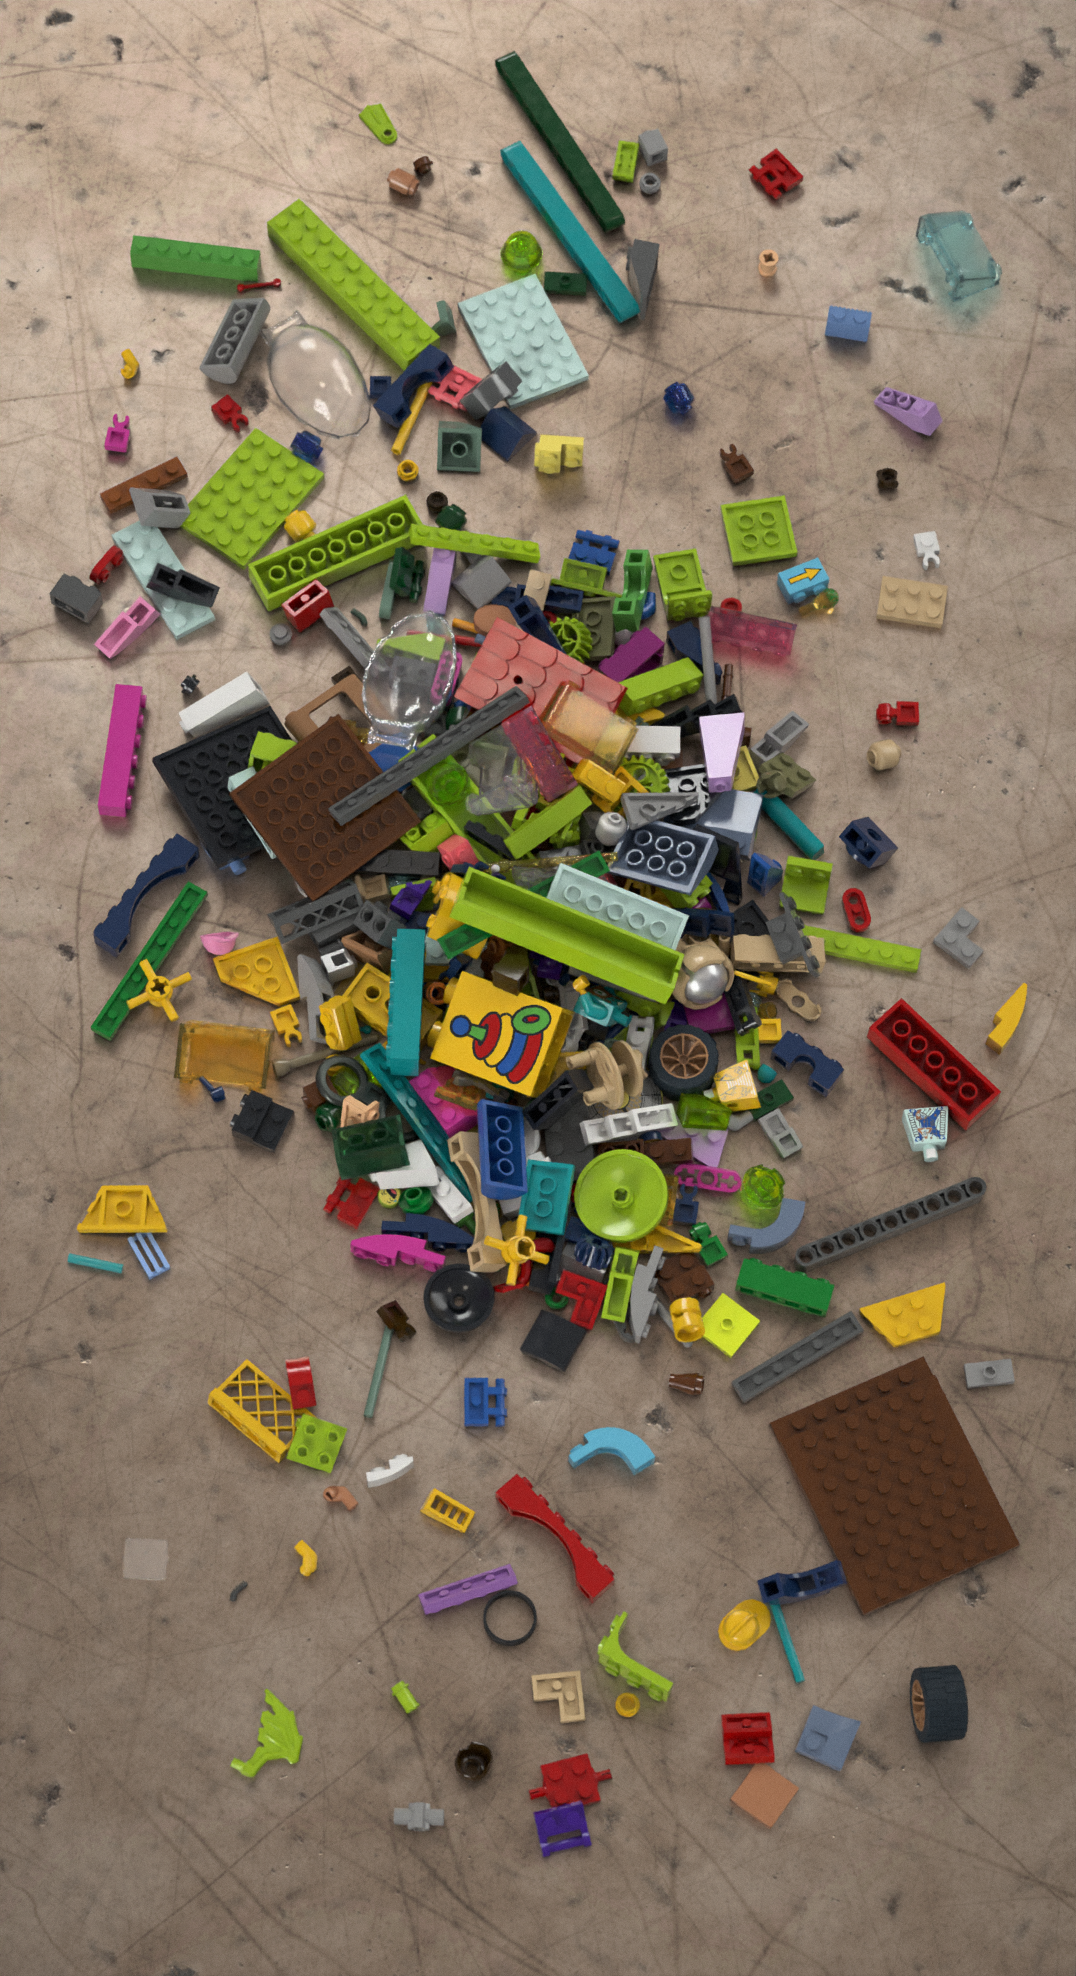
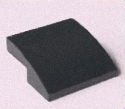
(553, 1340)

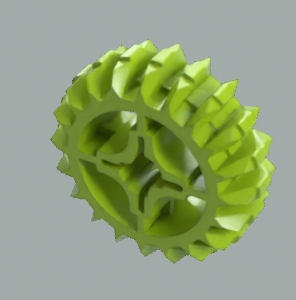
(577, 648)

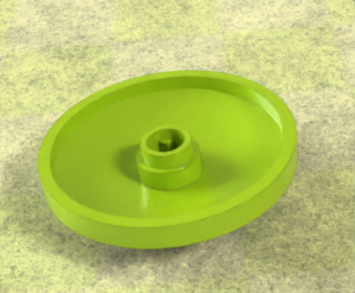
(621, 1196)

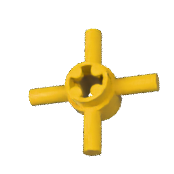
(154, 997)
(512, 1245)

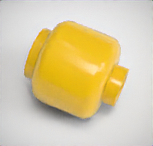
(299, 525)

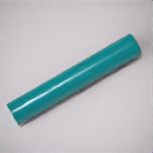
(95, 1263)

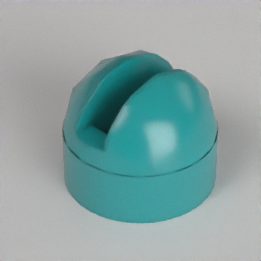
(766, 1074)

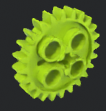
(653, 772)

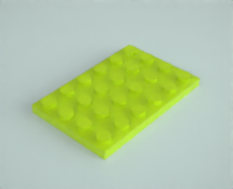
(250, 498)

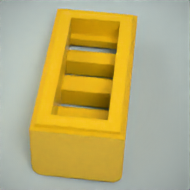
(443, 1518)

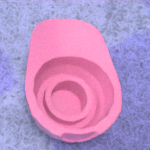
(219, 942)

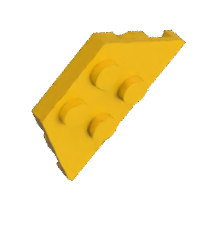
(123, 1211)
(908, 1316)

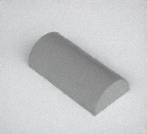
(235, 339)

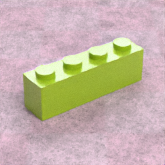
(660, 686)

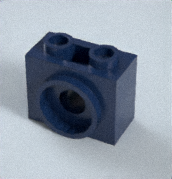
(867, 842)

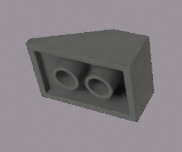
(642, 268)

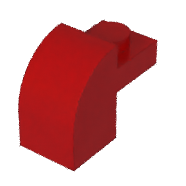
(300, 1382)

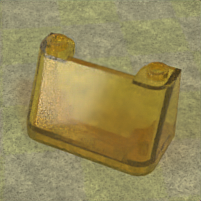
(587, 727)
(224, 1053)

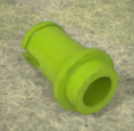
(405, 1697)

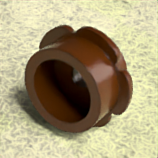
(422, 165)

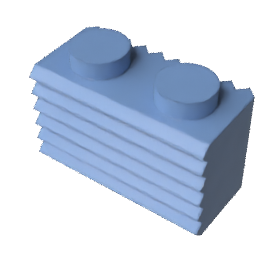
(848, 323)

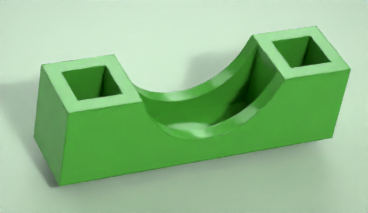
(637, 575)

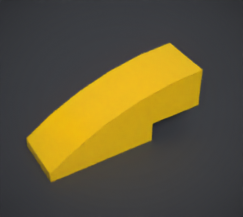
(1007, 1020)

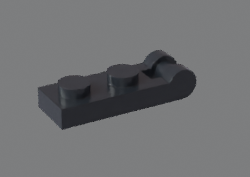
(492, 842)
(741, 1005)

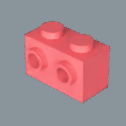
(457, 851)

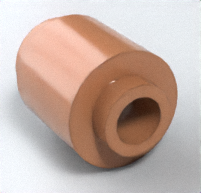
(403, 182)

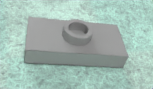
(988, 1373)

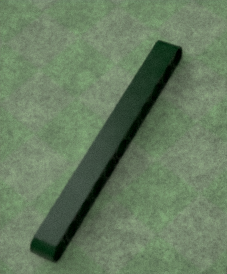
(560, 142)

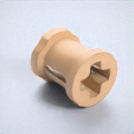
(768, 261)

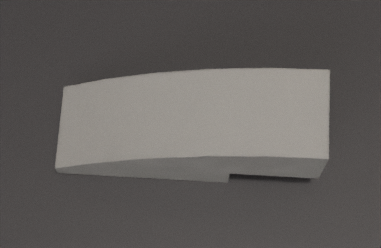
(778, 739)

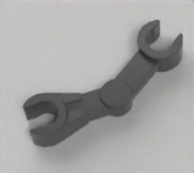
(463, 1078)

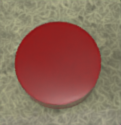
(731, 604)

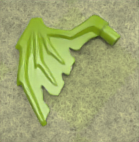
(278, 1738)

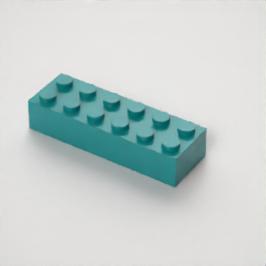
(405, 1002)

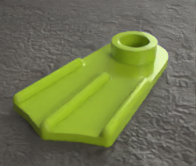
(379, 123)

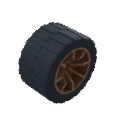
(683, 1061)
(939, 1703)

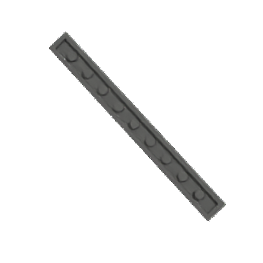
(428, 755)

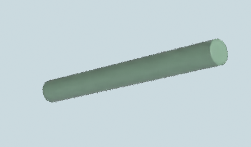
(378, 1373)

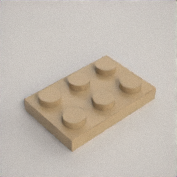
(912, 602)

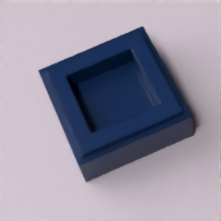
(379, 386)

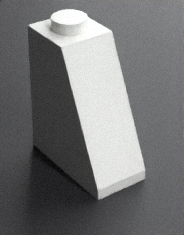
(418, 1174)

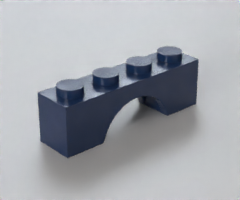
(429, 366)

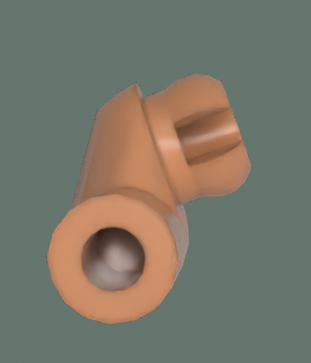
(340, 1494)

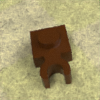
(736, 466)

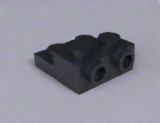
(261, 1121)

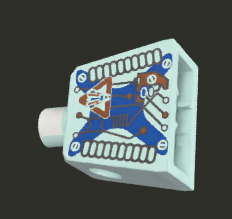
(926, 1130)

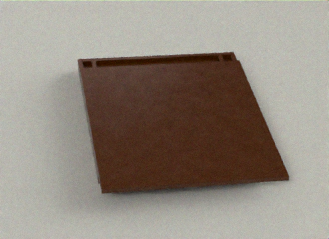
(894, 1485)

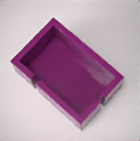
(636, 657)

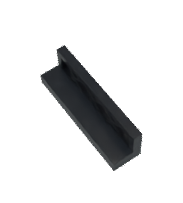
(544, 1275)

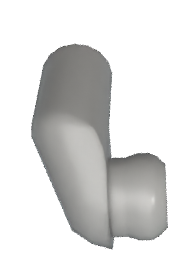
(740, 1121)

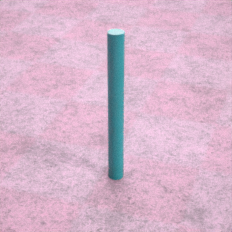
(787, 1643)

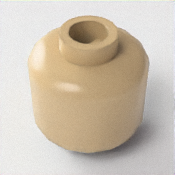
(883, 754)

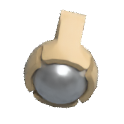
(703, 972)

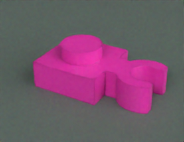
(118, 436)

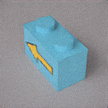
(802, 581)

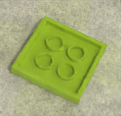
(758, 530)

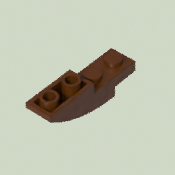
(663, 1152)

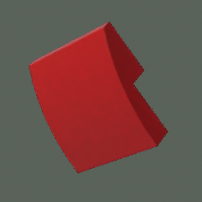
(747, 1738)

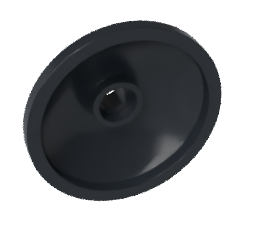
(453, 1284)

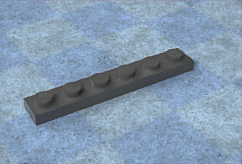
(797, 1357)

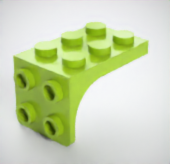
(682, 585)
(620, 1664)

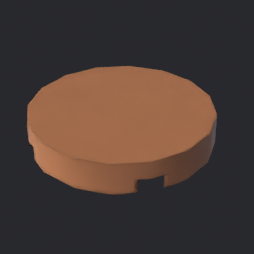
(486, 615)

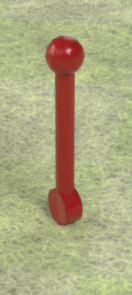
(276, 283)

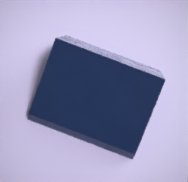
(505, 432)

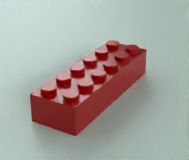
(933, 1064)

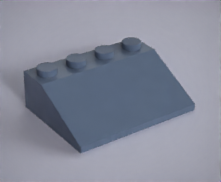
(733, 816)
(665, 856)

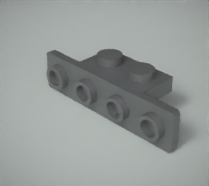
(789, 937)

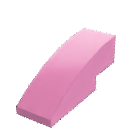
(127, 628)

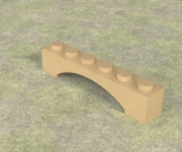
(465, 1153)

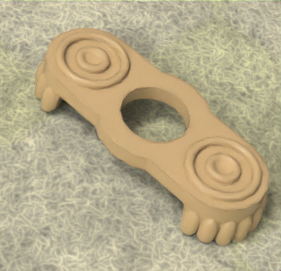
(786, 991)

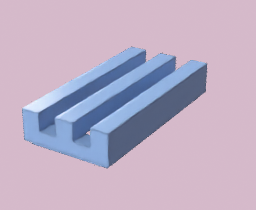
(139, 1237)

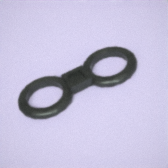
(366, 1092)

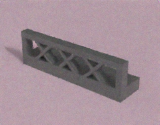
(305, 906)

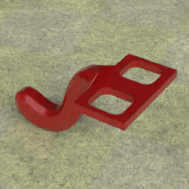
(541, 1245)

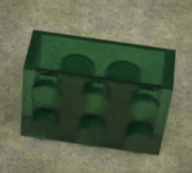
(370, 1147)

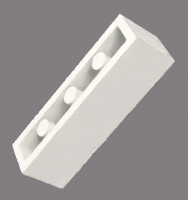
(656, 743)

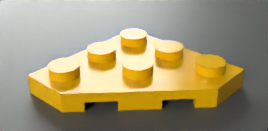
(259, 972)

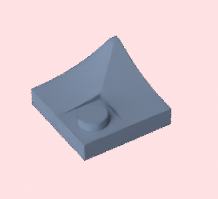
(827, 1737)

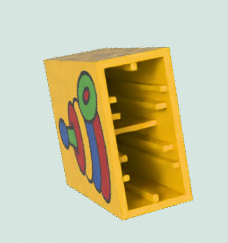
(500, 1034)

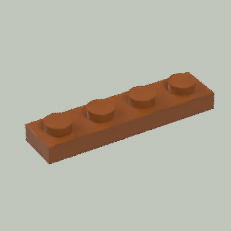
(155, 478)

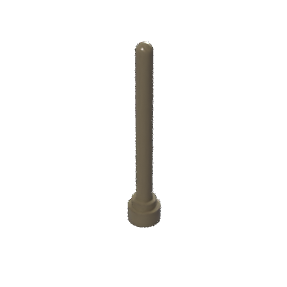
(282, 1066)

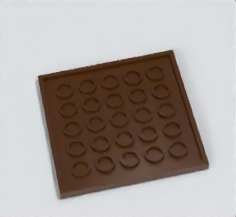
(292, 800)

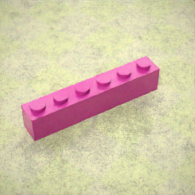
(121, 750)

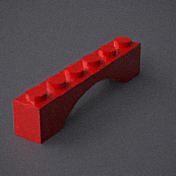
(523, 1502)

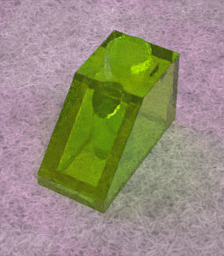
(702, 1113)

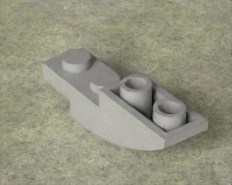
(316, 990)
(641, 1300)

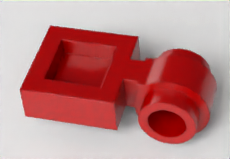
(905, 713)

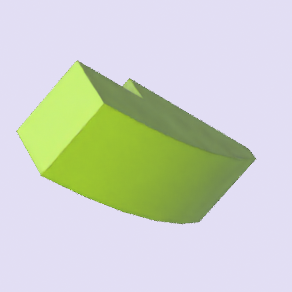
(620, 1284)

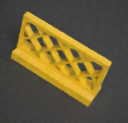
(245, 1420)

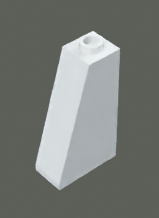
(223, 705)

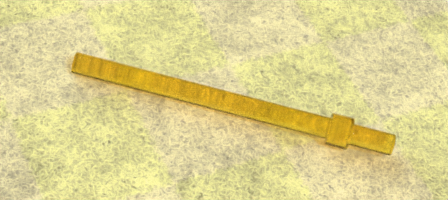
(506, 865)

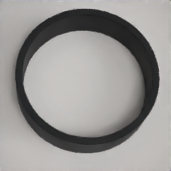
(504, 1594)

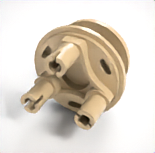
(610, 1072)

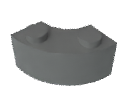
(491, 390)

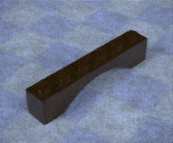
(513, 970)

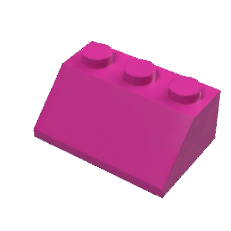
(449, 1115)

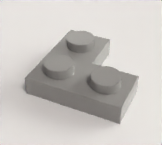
(954, 939)

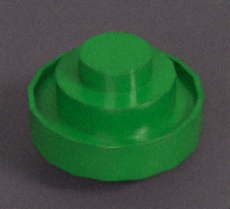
(416, 1200)

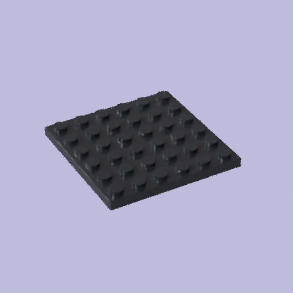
(199, 779)

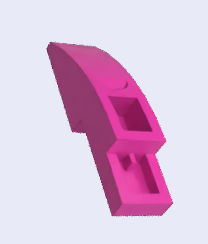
(388, 1248)

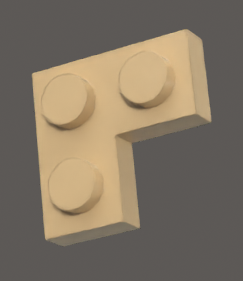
(565, 1688)

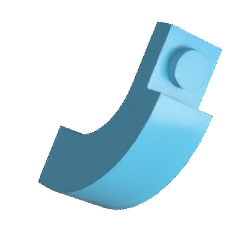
(617, 1442)

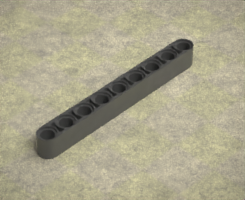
(883, 1233)

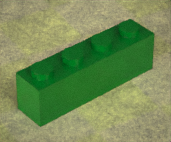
(784, 1287)

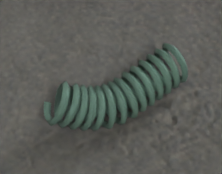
(361, 617)

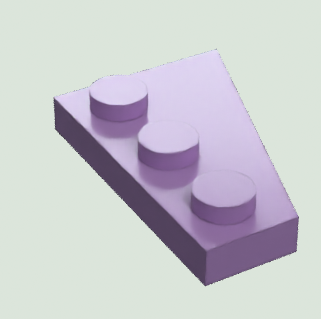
(706, 1143)

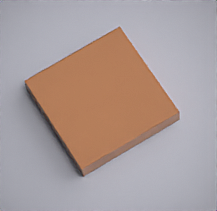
(764, 1794)

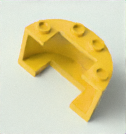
(441, 923)

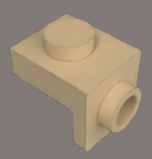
(374, 888)

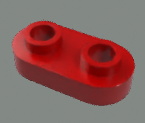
(110, 560)
(856, 911)

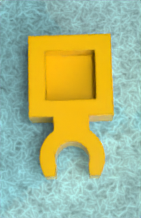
(286, 1022)

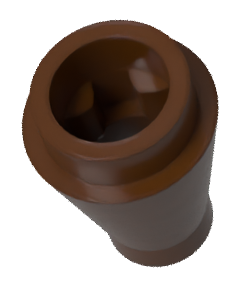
(689, 1383)

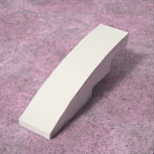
(628, 1124)

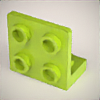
(807, 883)

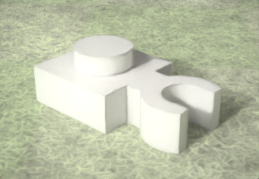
(927, 546)

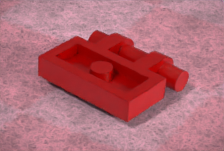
(780, 169)
(357, 1204)

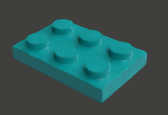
(547, 1196)

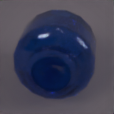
(678, 398)
(306, 446)

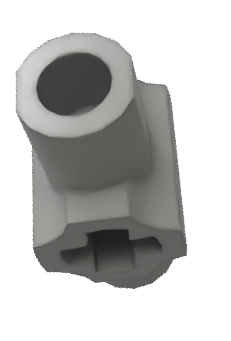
(418, 1816)

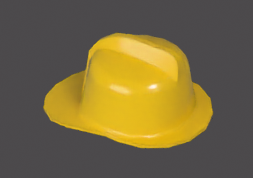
(744, 1624)

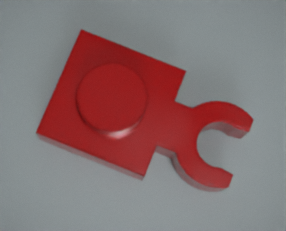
(229, 411)

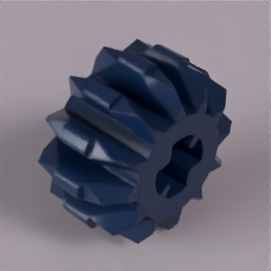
(593, 1251)

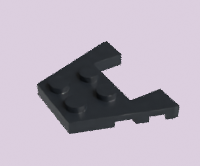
(726, 864)

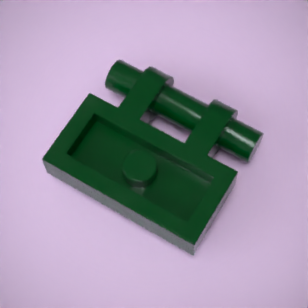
(403, 570)

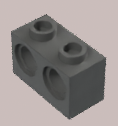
(378, 922)

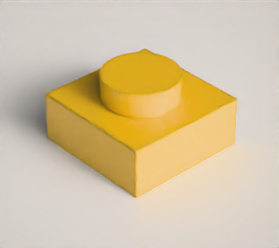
(770, 1031)

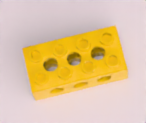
(375, 1011)

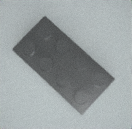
(566, 1142)

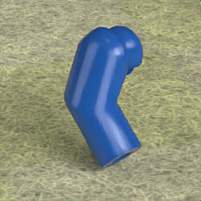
(649, 606)

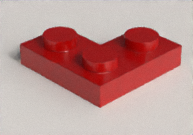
(588, 1296)

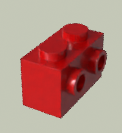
(307, 604)

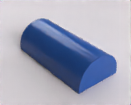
(501, 1150)

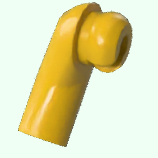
(309, 1558)

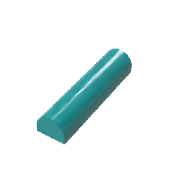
(792, 826)

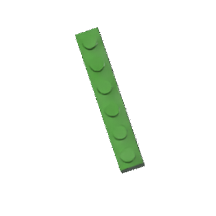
(195, 258)

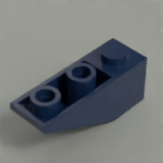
(685, 643)

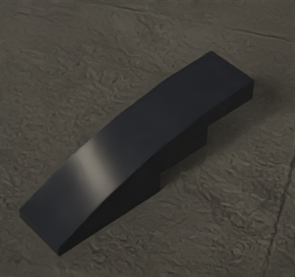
(689, 719)

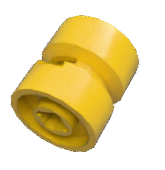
(687, 1319)

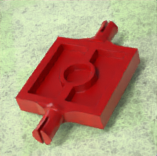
(570, 1782)

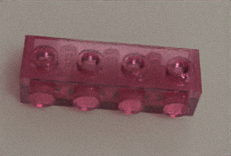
(752, 631)
(539, 754)

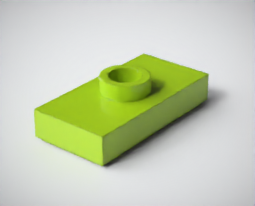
(625, 161)

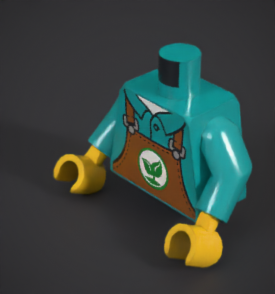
(600, 1004)

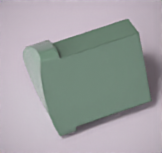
(446, 324)

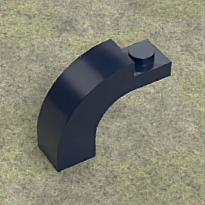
(801, 1586)

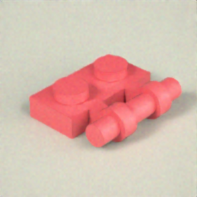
(457, 381)

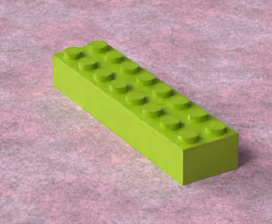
(334, 552)

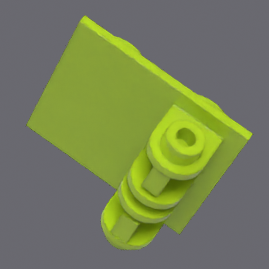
(316, 1443)

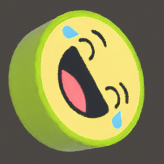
(389, 1197)

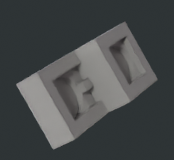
(779, 1133)

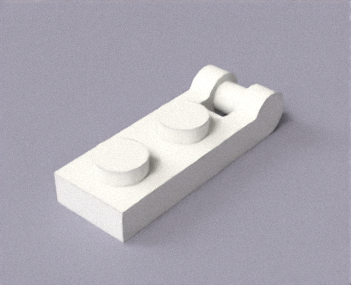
(641, 1040)
(450, 1198)

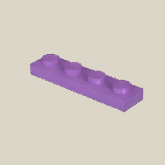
(467, 1589)

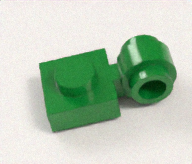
(712, 1249)

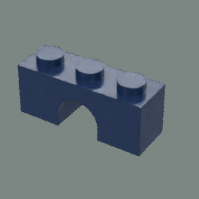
(794, 1049)

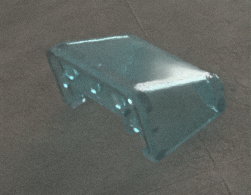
(959, 251)

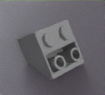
(159, 507)

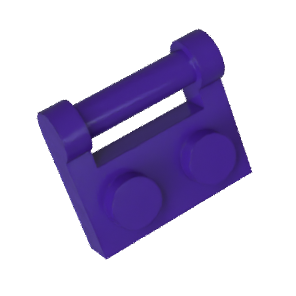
(558, 1821)

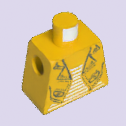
(735, 1088)

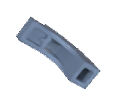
(773, 1236)

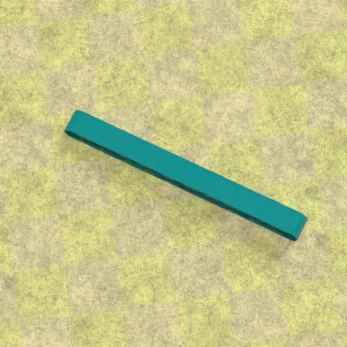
(569, 231)

